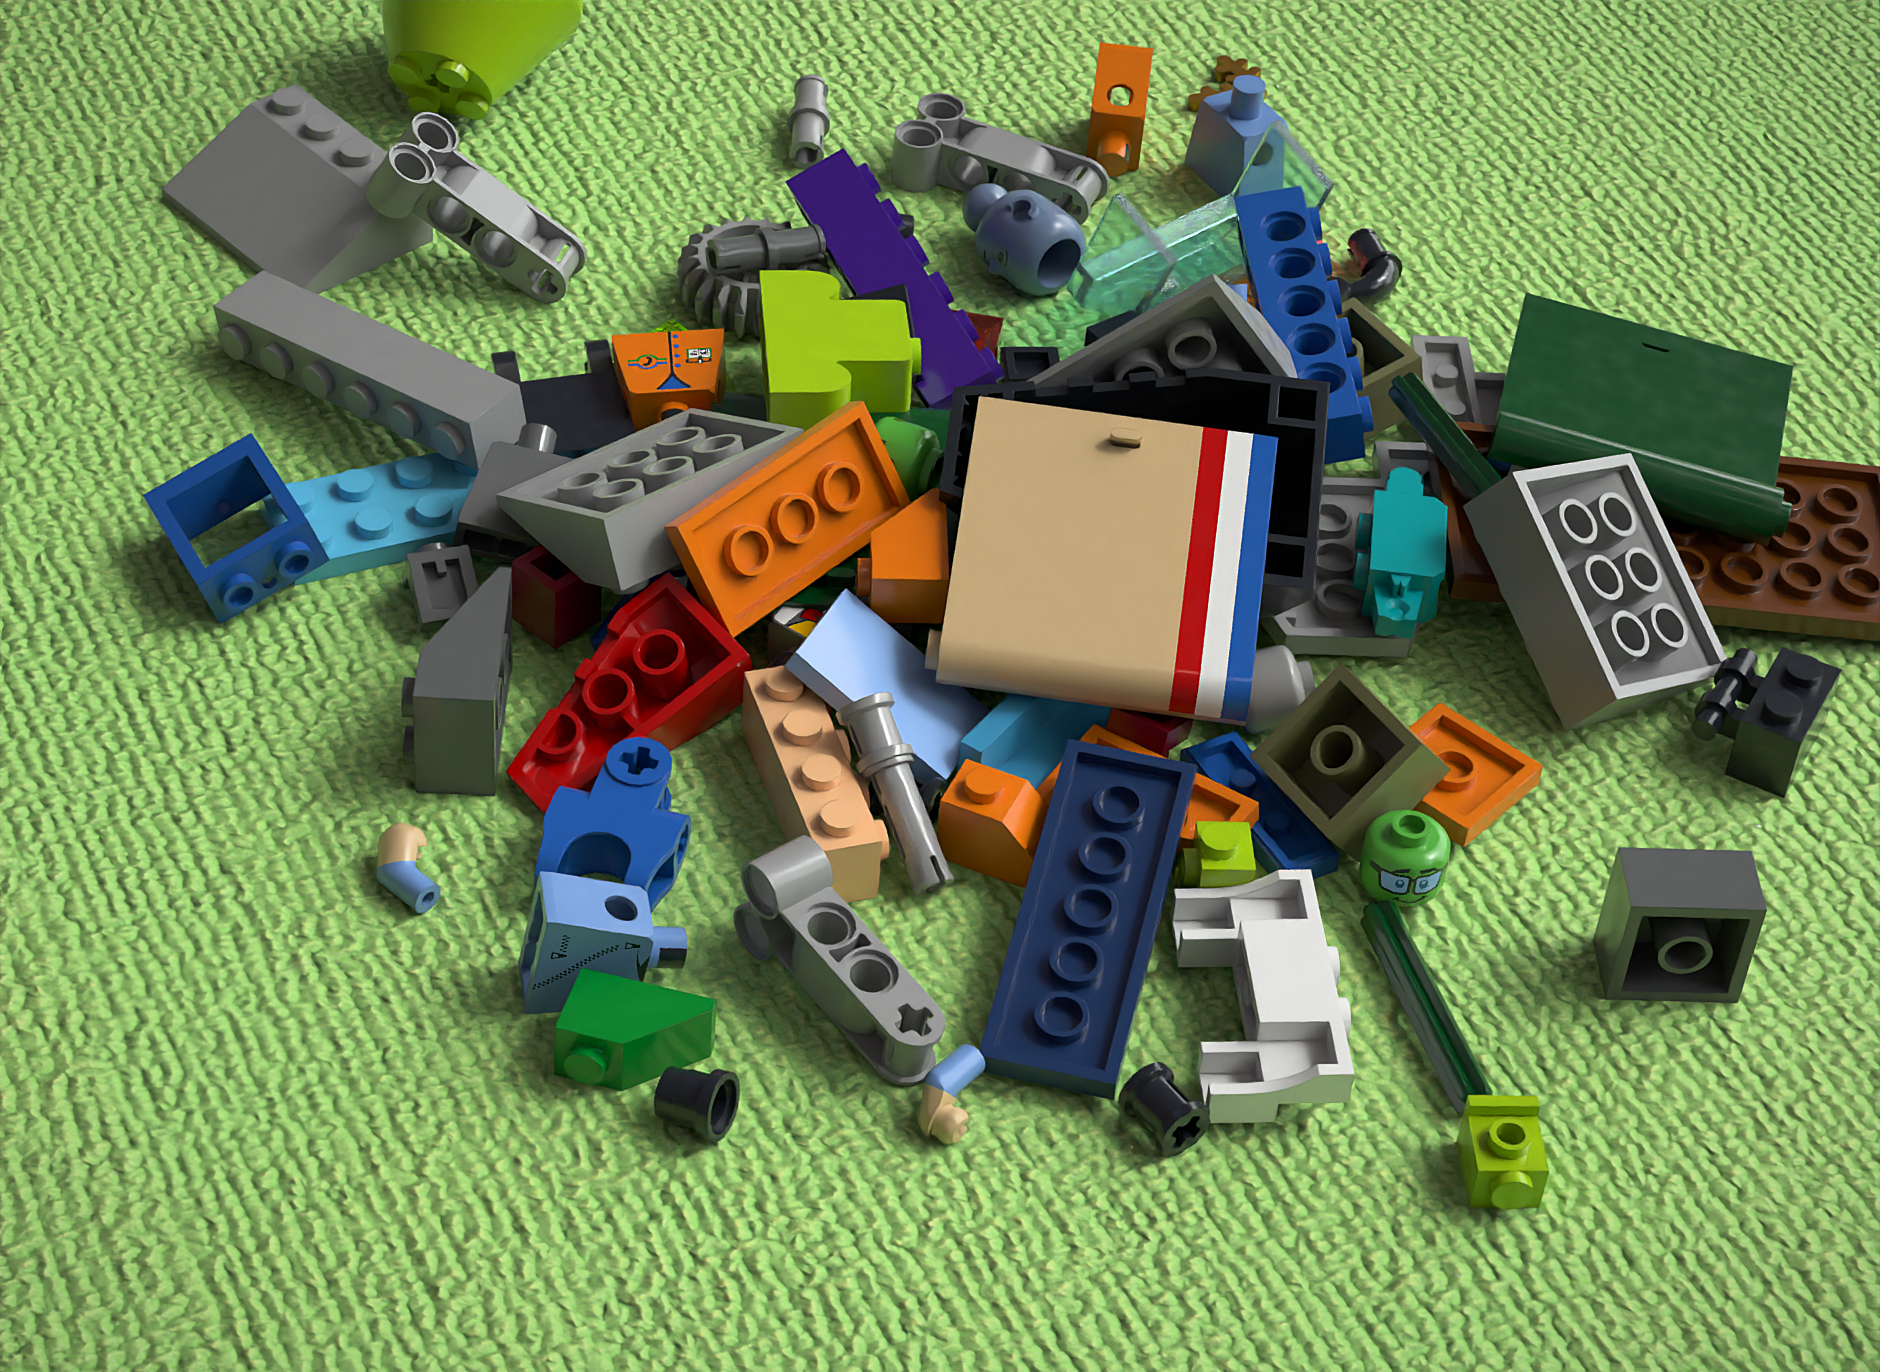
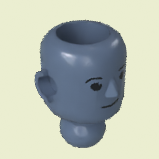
(1024, 237)

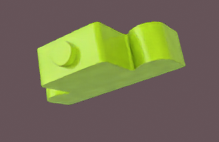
(830, 349)

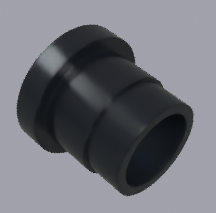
(698, 1100)

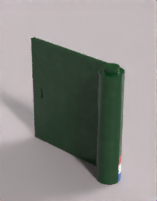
(1688, 411)

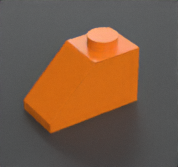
(908, 564)
(991, 822)

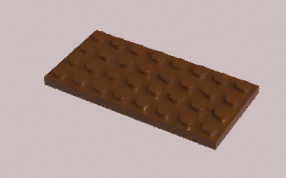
(1807, 582)

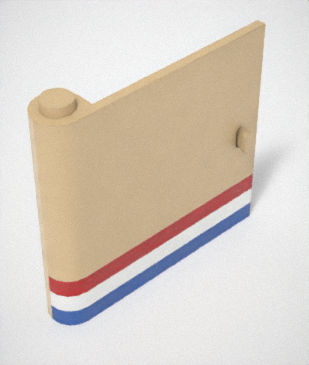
(1108, 562)

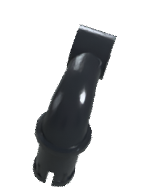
(1377, 267)

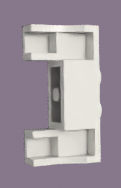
(1284, 992)

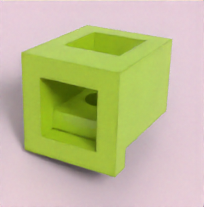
(1218, 856)
(1502, 1152)

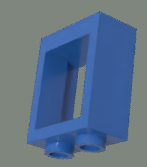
(216, 492)

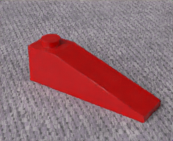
(655, 676)

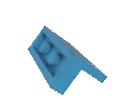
(1029, 735)

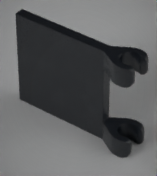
(580, 408)

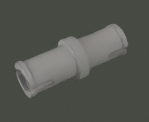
(808, 121)

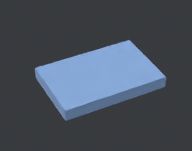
(861, 655)

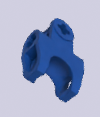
(620, 824)

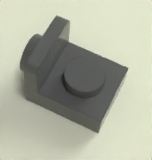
(439, 582)

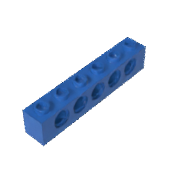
(1301, 306)

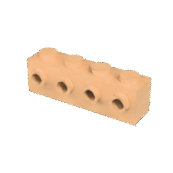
(811, 778)

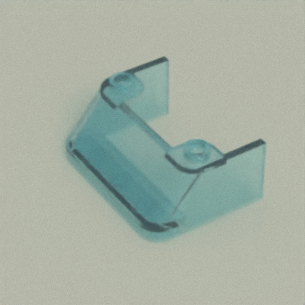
(1141, 266)

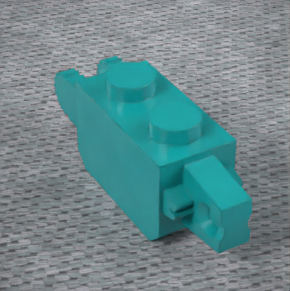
(1402, 555)

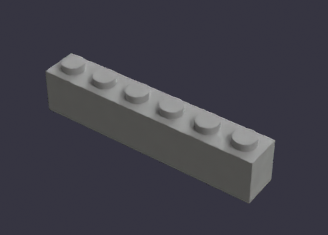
(370, 368)

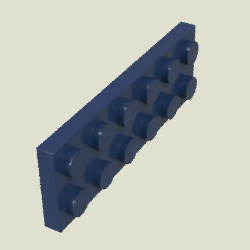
(1088, 920)

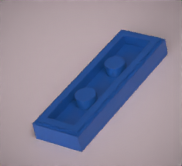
(1283, 834)

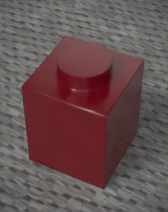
(552, 598)

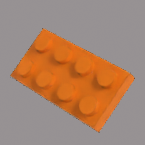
(788, 518)

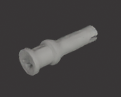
(887, 764)

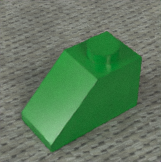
(629, 1031)

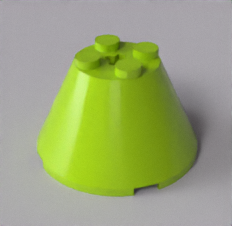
(470, 51)

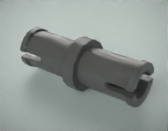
(765, 249)

